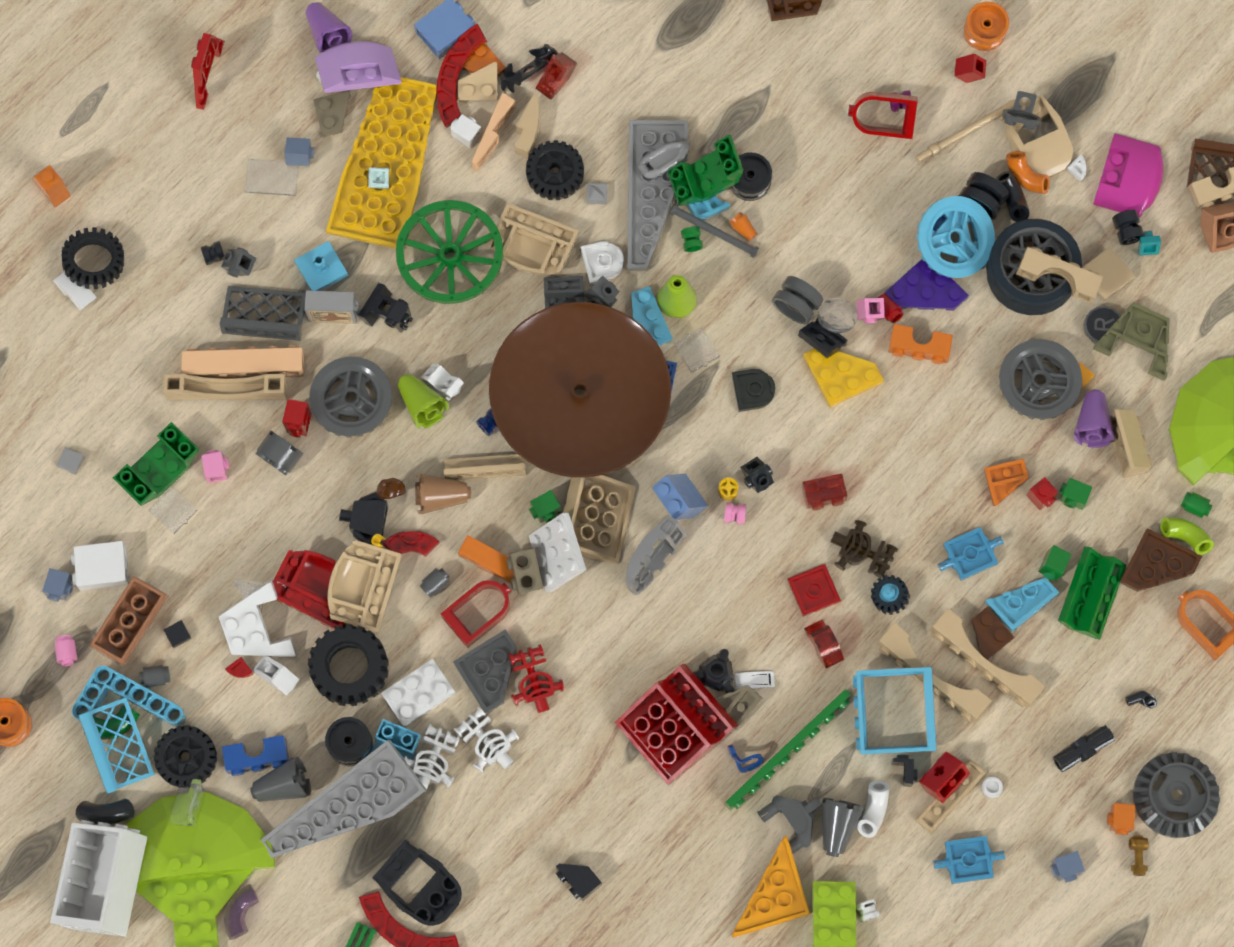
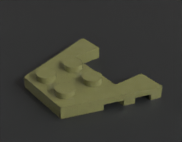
(1141, 329)

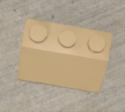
(1130, 443)

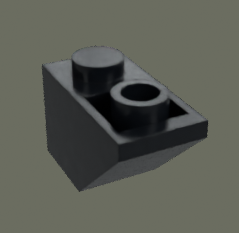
(580, 878)

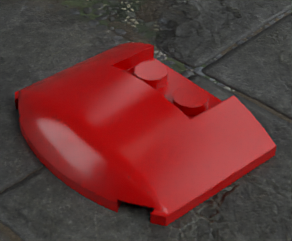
(304, 584)

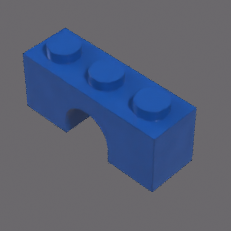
(237, 761)

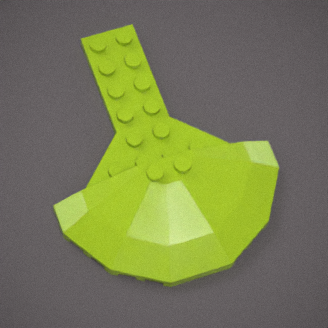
(1205, 422)
(198, 867)

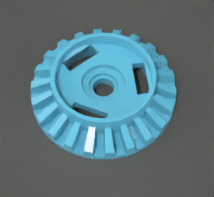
(970, 255)

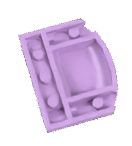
(357, 66)

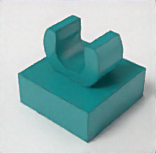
(1149, 244)

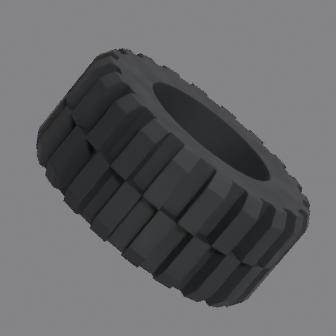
(348, 638)

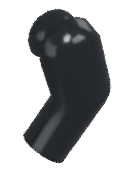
(1143, 698)

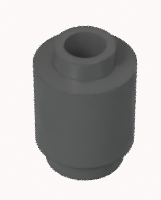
(435, 582)
(155, 676)

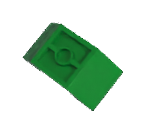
(707, 175)
(158, 466)

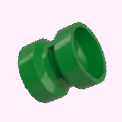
(691, 239)

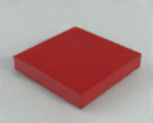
(814, 590)

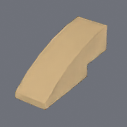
(528, 128)

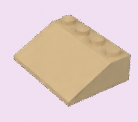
(599, 515)

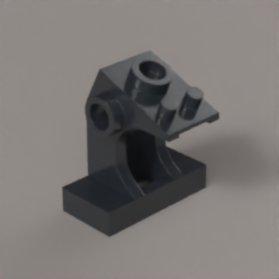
(396, 316)

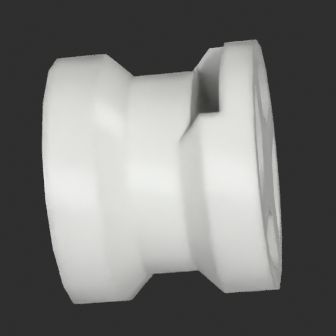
(869, 912)

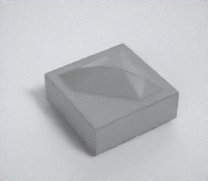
(596, 193)

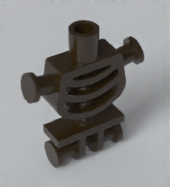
(844, 541)

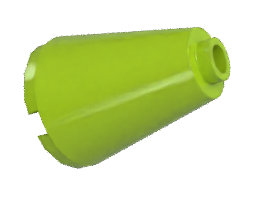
(677, 297)
(422, 401)

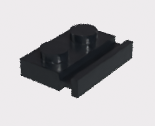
(821, 339)

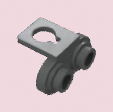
(1021, 116)

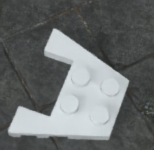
(246, 628)

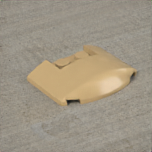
(534, 241)
(362, 585)

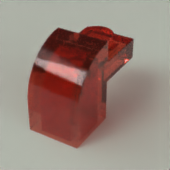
(824, 643)

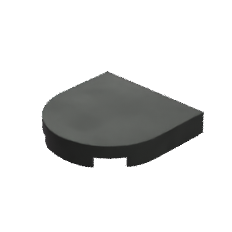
(753, 389)

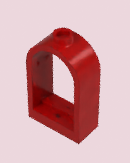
(909, 117)
(457, 626)

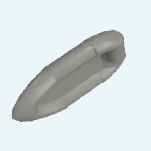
(663, 158)

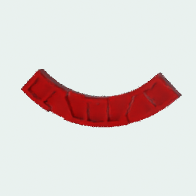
(451, 70)
(394, 931)

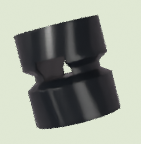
(1128, 227)

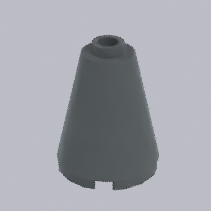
(283, 783)
(838, 824)

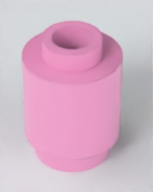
(65, 650)

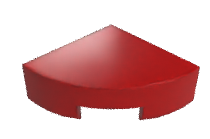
(239, 669)

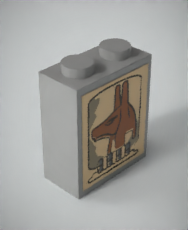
(332, 307)

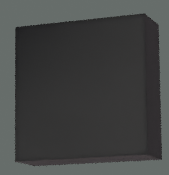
(177, 634)

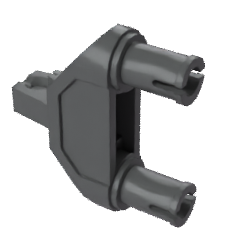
(799, 816)

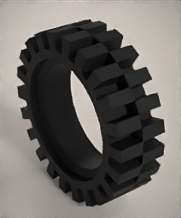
(92, 238)

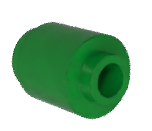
(1196, 504)

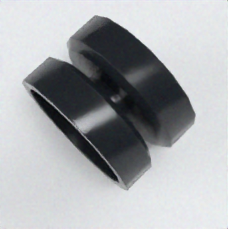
(756, 187)
(986, 192)
(342, 731)

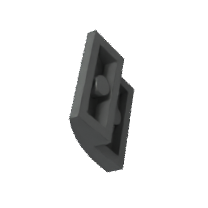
(563, 290)

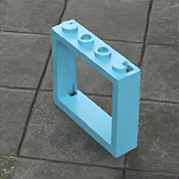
(859, 703)

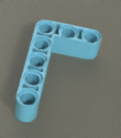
(130, 692)

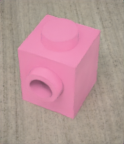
(870, 309)
(215, 466)

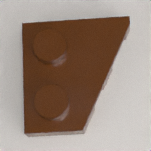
(990, 633)

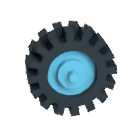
(890, 594)

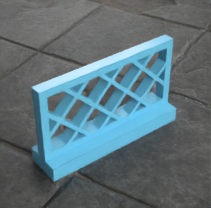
(99, 753)

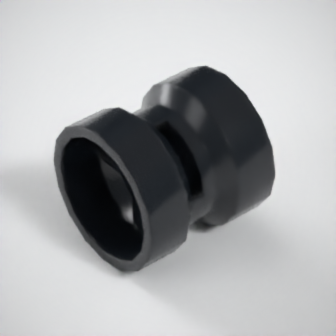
(212, 253)

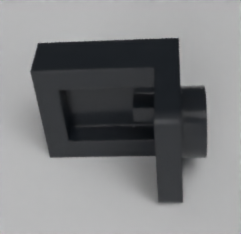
(909, 773)

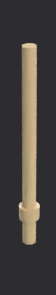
(934, 149)

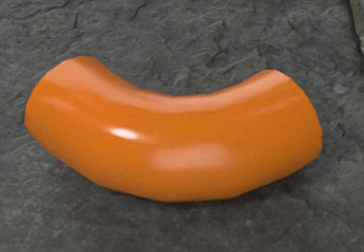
(1025, 176)

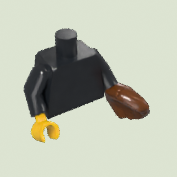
(370, 512)

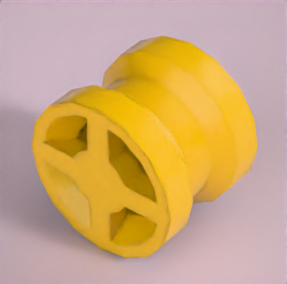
(728, 484)

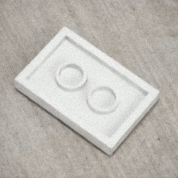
(418, 693)

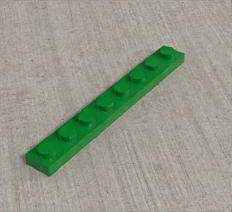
(782, 756)

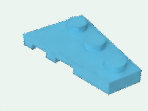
(1021, 604)

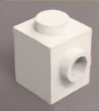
(466, 130)

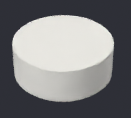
(992, 787)

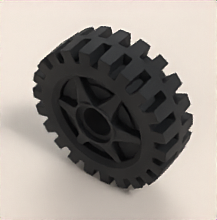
(554, 156)
(177, 742)

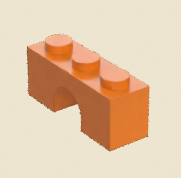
(903, 344)

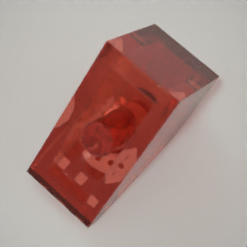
(556, 75)

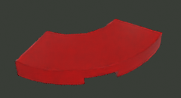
(411, 542)

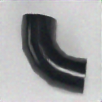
(1016, 200)
(106, 813)

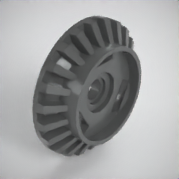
(1028, 359)
(355, 374)
(1154, 805)

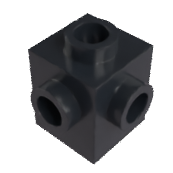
(757, 475)

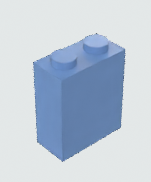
(443, 27)
(679, 496)

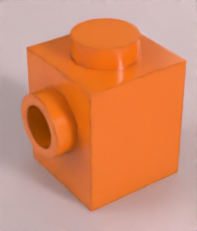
(1121, 818)

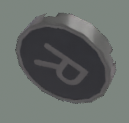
(1099, 322)

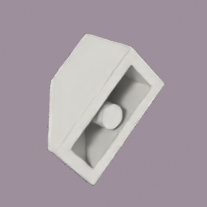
(276, 675)

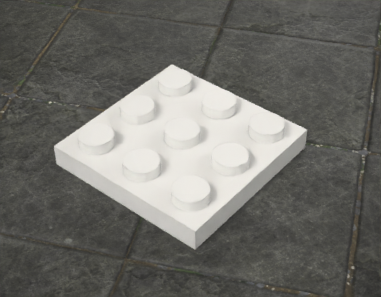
(557, 552)

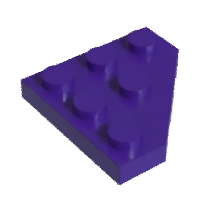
(926, 290)

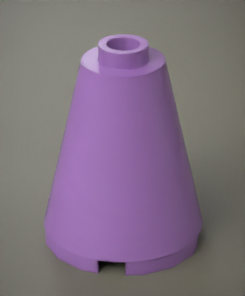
(326, 27)
(1094, 421)

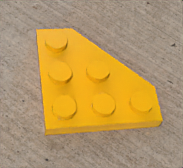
(842, 375)

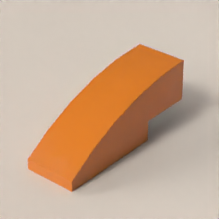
(486, 558)

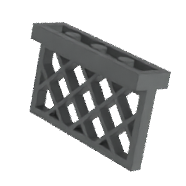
(264, 328)

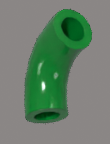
(113, 724)

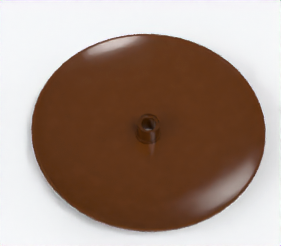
(589, 350)

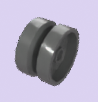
(797, 300)

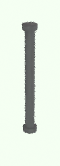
(713, 230)

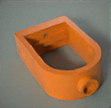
(1217, 650)

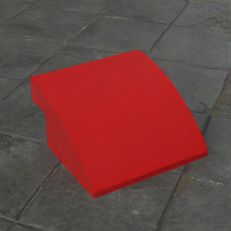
(676, 723)

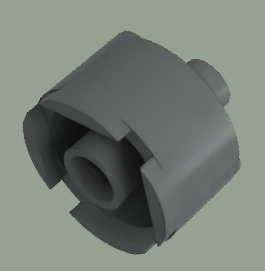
(280, 452)

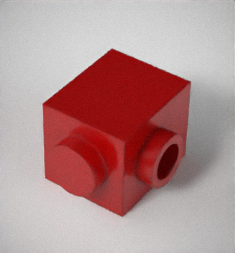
(970, 68)
(1042, 494)

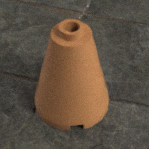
(439, 493)

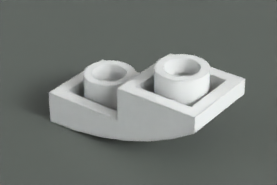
(79, 295)

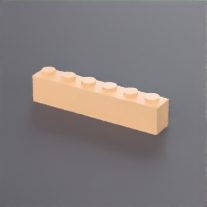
(243, 362)

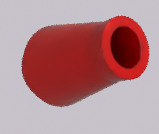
(892, 311)

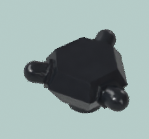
(717, 672)

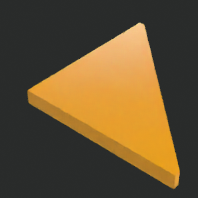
(777, 896)

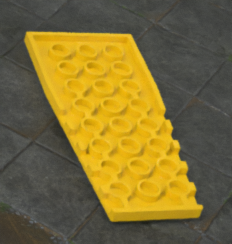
(392, 138)

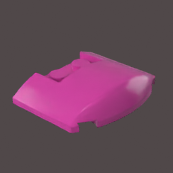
(1130, 175)

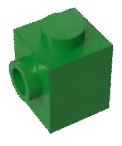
(1074, 494)
(545, 507)
(1054, 563)

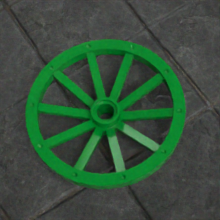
(452, 297)

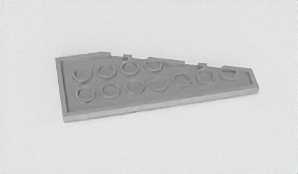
(649, 197)
(363, 795)

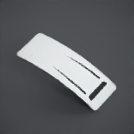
(755, 679)

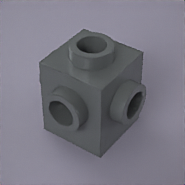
(238, 262)
(602, 292)

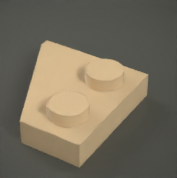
(480, 84)

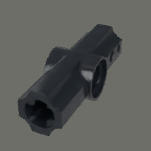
(1083, 748)

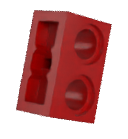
(297, 418)

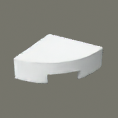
(1078, 168)

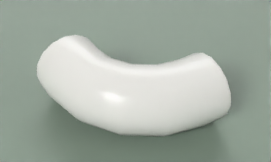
(875, 809)

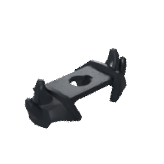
(542, 58)

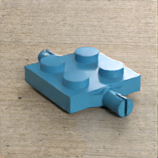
(970, 553)
(969, 859)

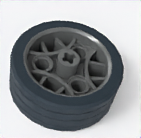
(1033, 300)

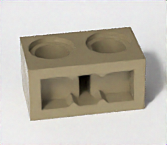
(530, 569)

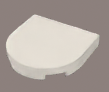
(602, 259)

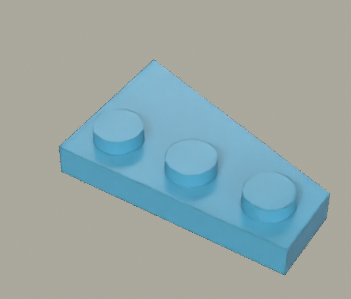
(648, 314)

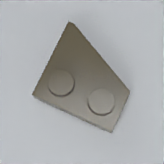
(331, 112)

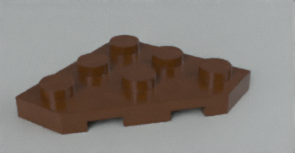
(1158, 562)

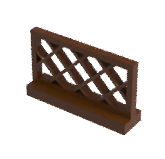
(1214, 149)

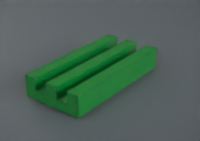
(365, 929)

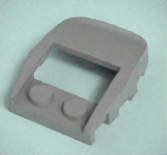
(647, 560)

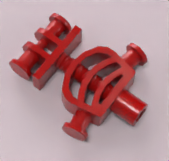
(539, 699)

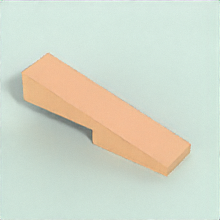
(490, 139)

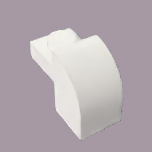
(442, 382)

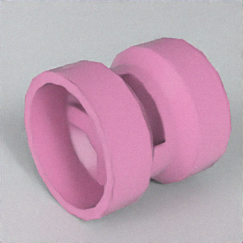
(735, 513)

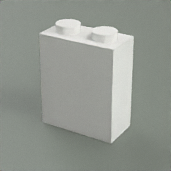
(100, 565)

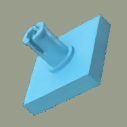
(321, 267)

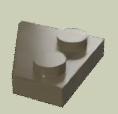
(740, 703)

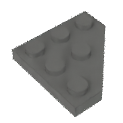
(488, 670)

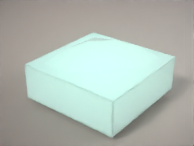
(378, 178)

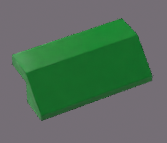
(1091, 593)

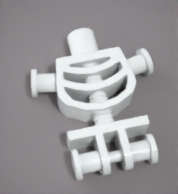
(499, 755)
(428, 774)

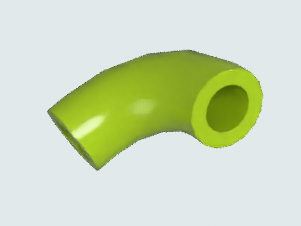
(1188, 532)

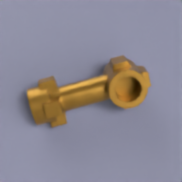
(1138, 844)

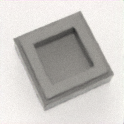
(70, 461)

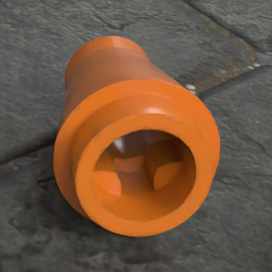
(743, 226)

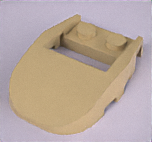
(1048, 153)

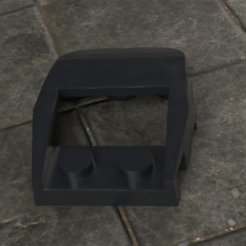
(435, 900)

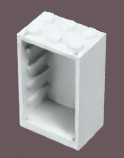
(99, 878)

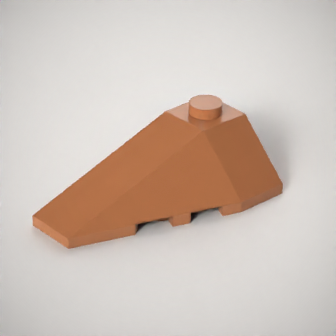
(1218, 226)

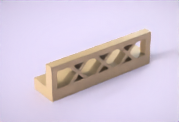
(484, 467)

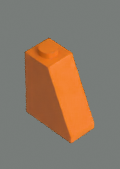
(51, 185)

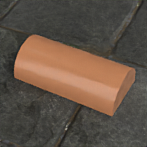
(128, 621)

